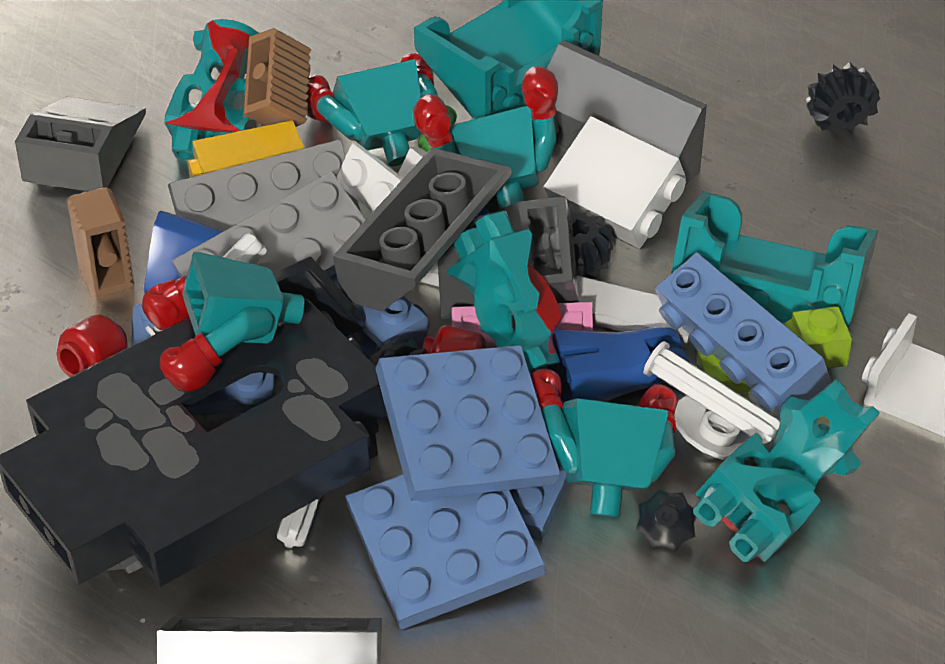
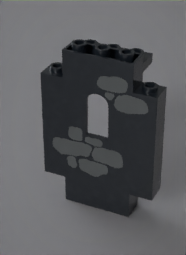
(135, 474)

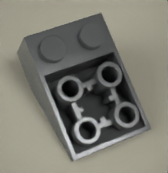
(76, 143)
(550, 252)

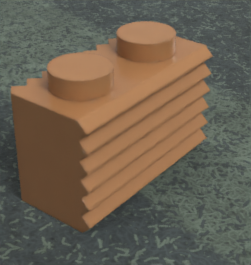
(276, 79)
(100, 242)

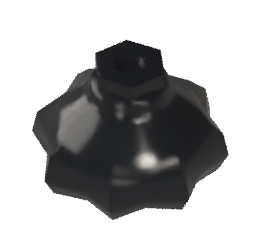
(666, 520)

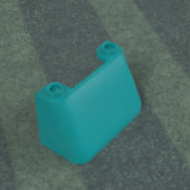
(491, 53)
(772, 273)

